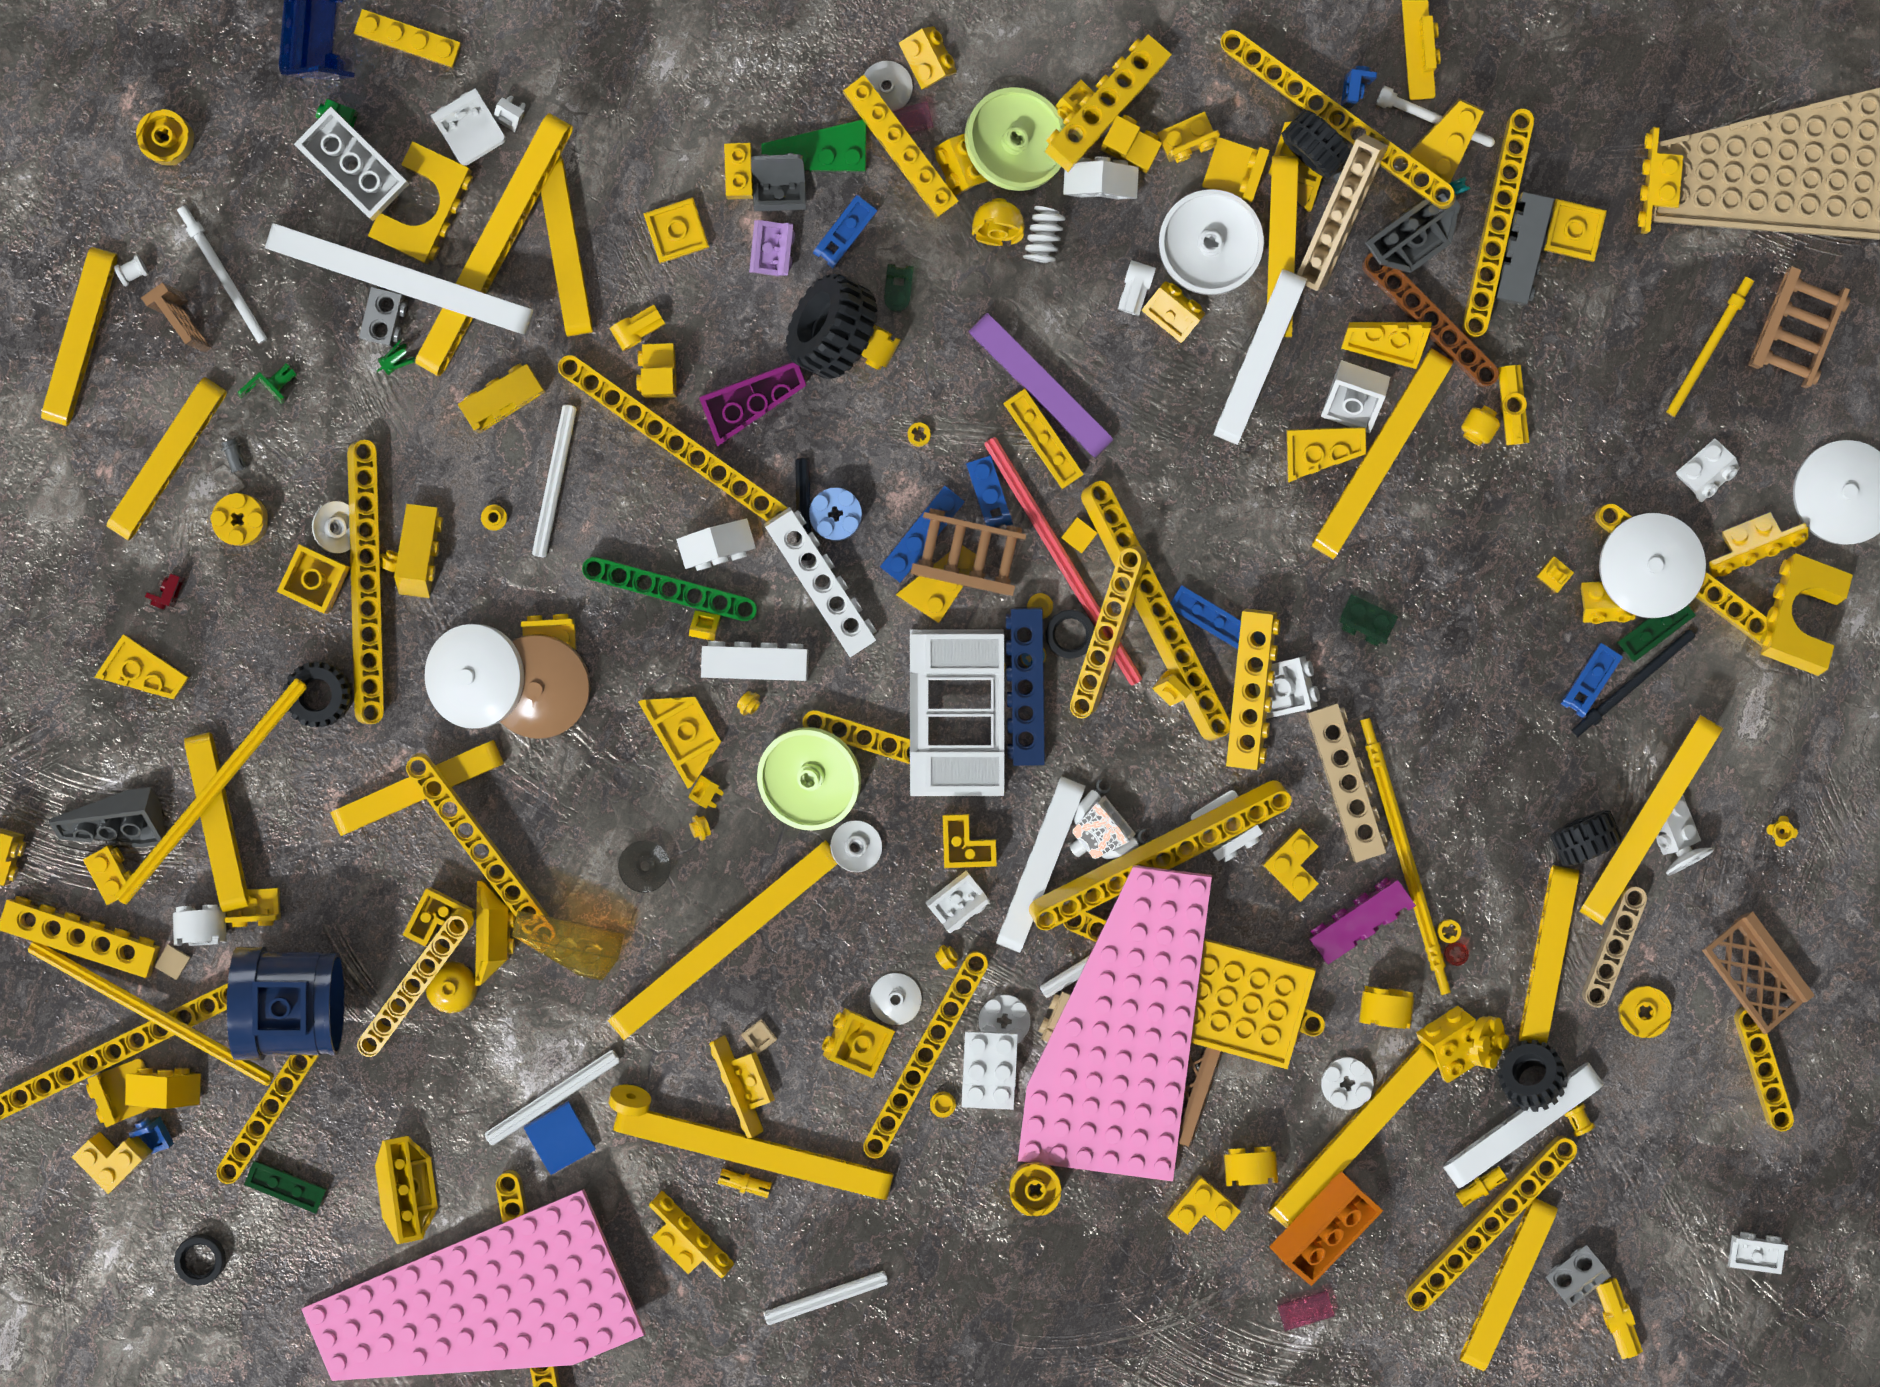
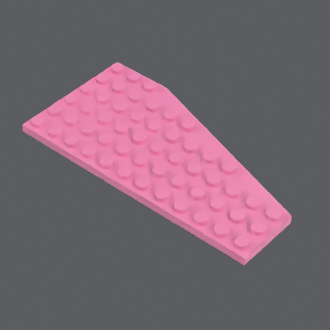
(1120, 1051)
(499, 1300)

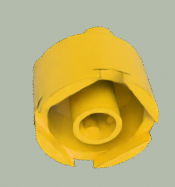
(168, 123)
(880, 348)
(224, 519)
(1386, 1007)
(1251, 1167)
(1035, 1203)

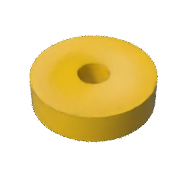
(629, 1100)

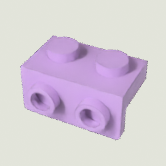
(771, 248)

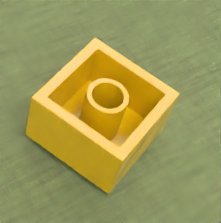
(313, 579)

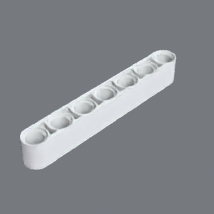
(1260, 356)
(1040, 863)
(1520, 1128)

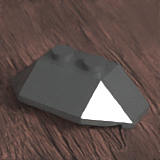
(1415, 234)

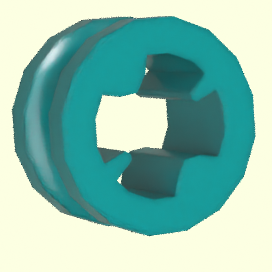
(1459, 186)

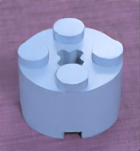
(847, 523)

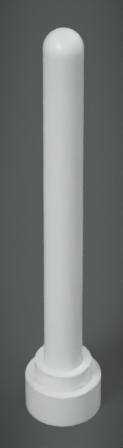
(1388, 98)

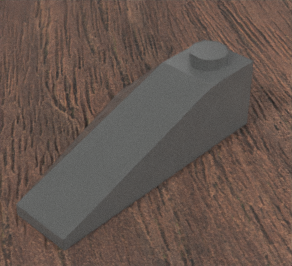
(123, 817)

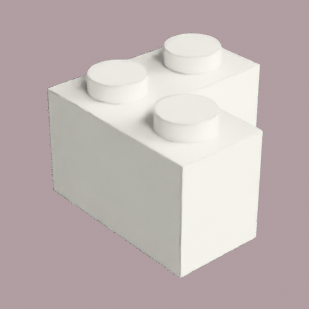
(1102, 179)
(716, 544)

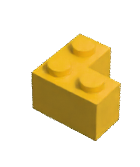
(1129, 144)
(658, 371)
(10, 848)
(960, 850)
(1286, 863)
(431, 912)
(163, 1088)
(109, 1164)
(1200, 1200)

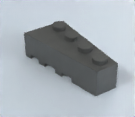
(1523, 249)

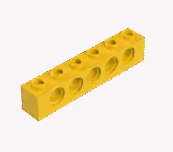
(1153, 58)
(900, 146)
(1238, 753)
(14, 923)

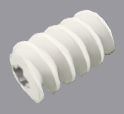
(1044, 235)

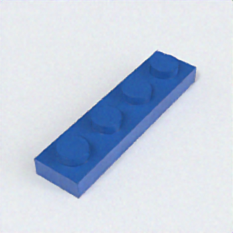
(912, 544)
(1210, 617)

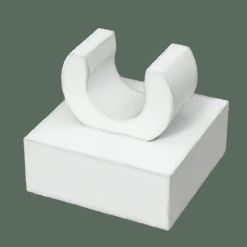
(508, 113)

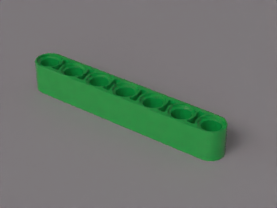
(658, 583)

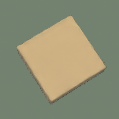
(172, 962)
(759, 1036)

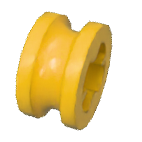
(911, 436)
(1451, 939)

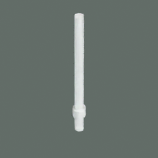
(196, 231)

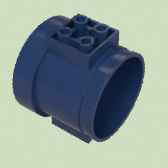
(284, 1003)

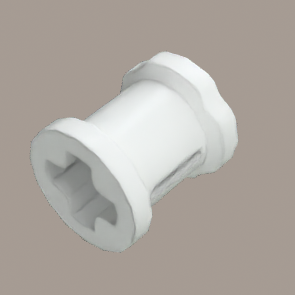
(131, 270)

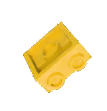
(857, 1042)

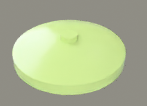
(1009, 138)
(809, 778)

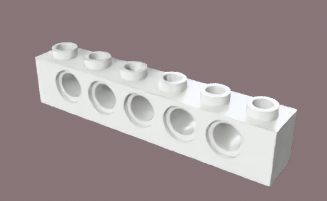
(851, 640)

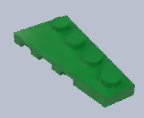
(827, 149)

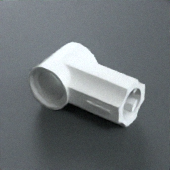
(1137, 283)

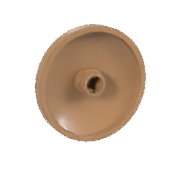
(553, 688)

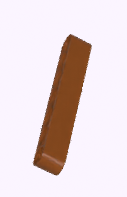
(1443, 323)

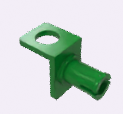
(272, 384)

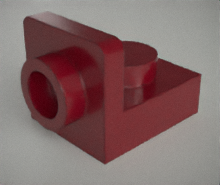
(170, 588)

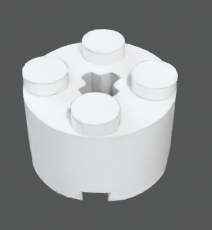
(199, 926)

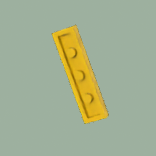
(407, 38)
(1043, 438)

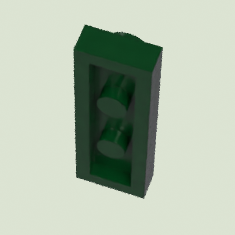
(1653, 632)
(285, 1186)

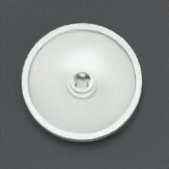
(1211, 242)
(1840, 492)
(1652, 565)
(474, 676)

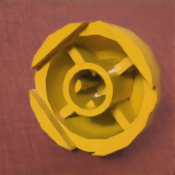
(998, 222)
(452, 988)

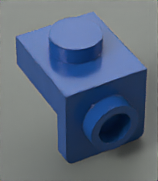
(152, 1133)

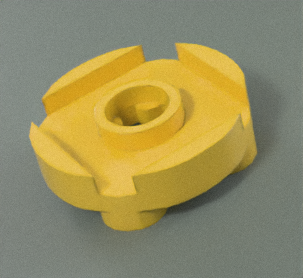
(1659, 1012)
(1488, 1042)

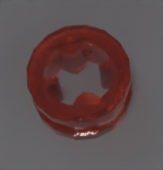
(1462, 948)

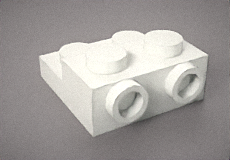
(1292, 687)

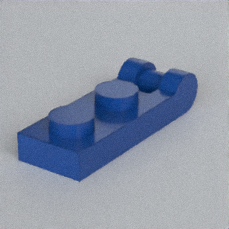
(845, 230)
(989, 491)
(1592, 679)

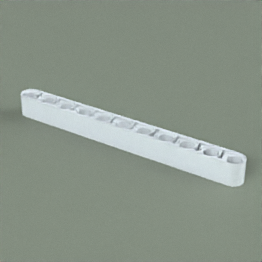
(399, 279)

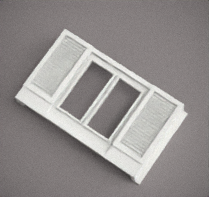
(956, 768)

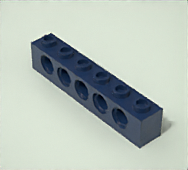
(1035, 752)

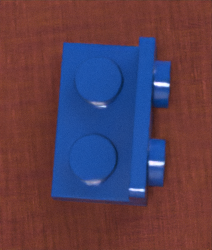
(1354, 85)

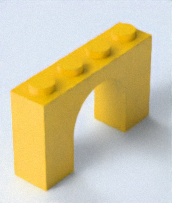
(422, 240)
(1783, 638)

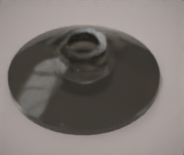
(634, 876)

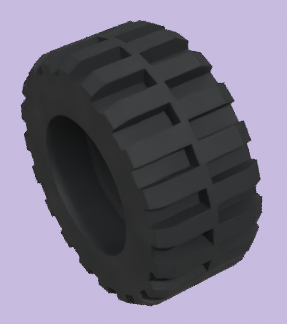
(831, 326)

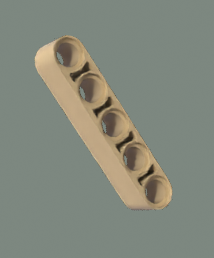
(1616, 959)

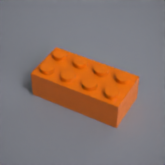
(1326, 1228)

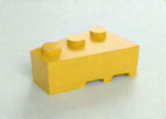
(1447, 140)

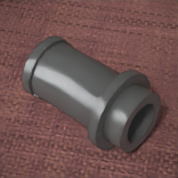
(233, 455)

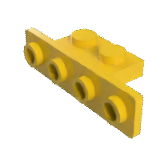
(1420, 48)
(1662, 180)
(1755, 541)
(745, 1084)
(685, 1240)

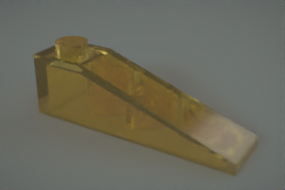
(577, 946)

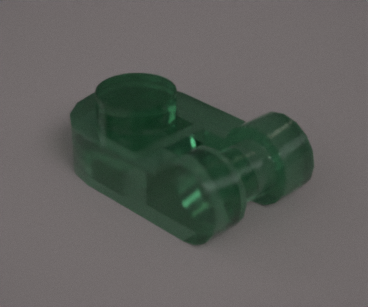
(897, 296)

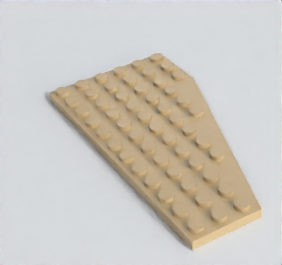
(1785, 171)

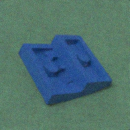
(559, 1138)

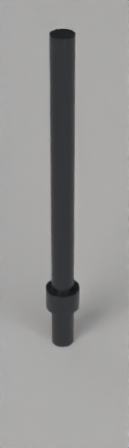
(1595, 716)

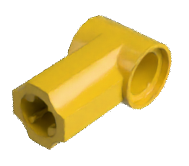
(632, 330)

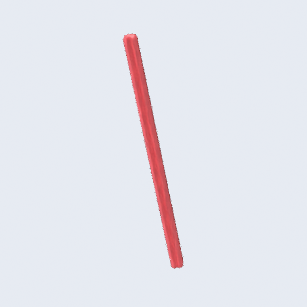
(1058, 552)

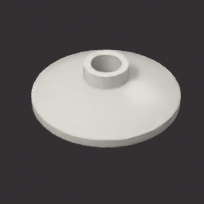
(898, 76)
(337, 514)
(864, 837)
(1687, 857)
(899, 985)

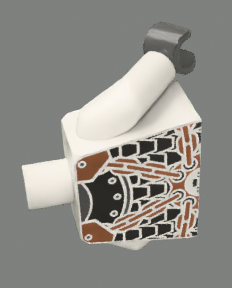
(1102, 828)

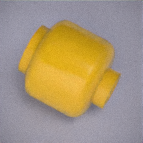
(1480, 425)

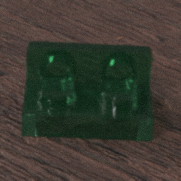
(1367, 620)

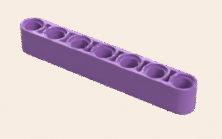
(1040, 385)

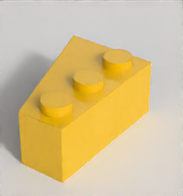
(501, 398)
(418, 550)

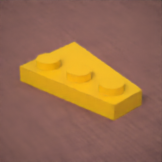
(1388, 341)
(1320, 448)
(936, 596)
(141, 669)

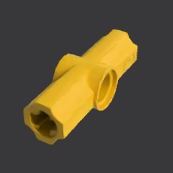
(1514, 422)
(1619, 1318)

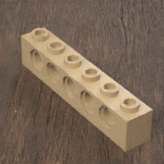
(1341, 211)
(1360, 848)

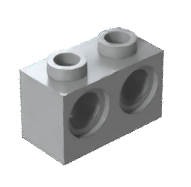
(375, 316)
(1582, 1281)

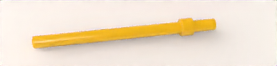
(1735, 303)

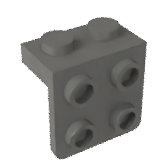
(778, 182)

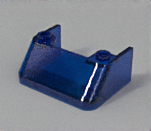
(309, 41)

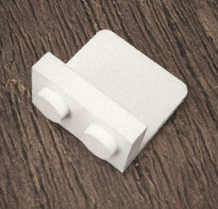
(468, 127)
(1228, 849)

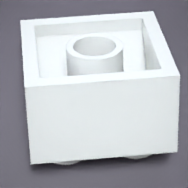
(1355, 396)

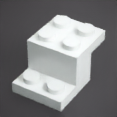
(989, 1070)

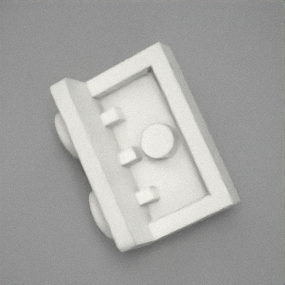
(1709, 470)
(1678, 830)
(958, 902)
(1756, 1253)

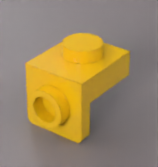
(1171, 689)

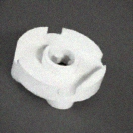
(996, 1008)
(1360, 1090)

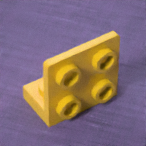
(1187, 137)
(1235, 169)

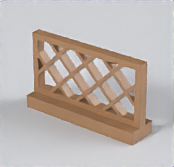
(169, 302)
(1775, 962)
(1199, 1094)

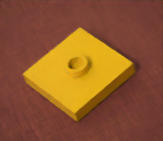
(676, 230)
(1574, 230)

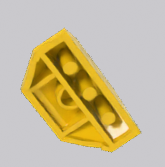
(492, 932)
(405, 1188)

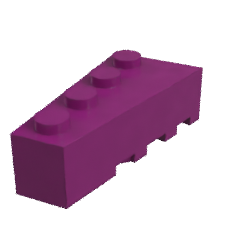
(745, 401)
(1360, 920)

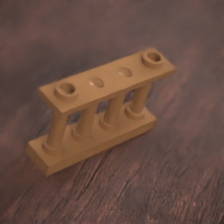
(1773, 331)
(976, 577)

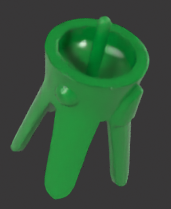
(390, 362)

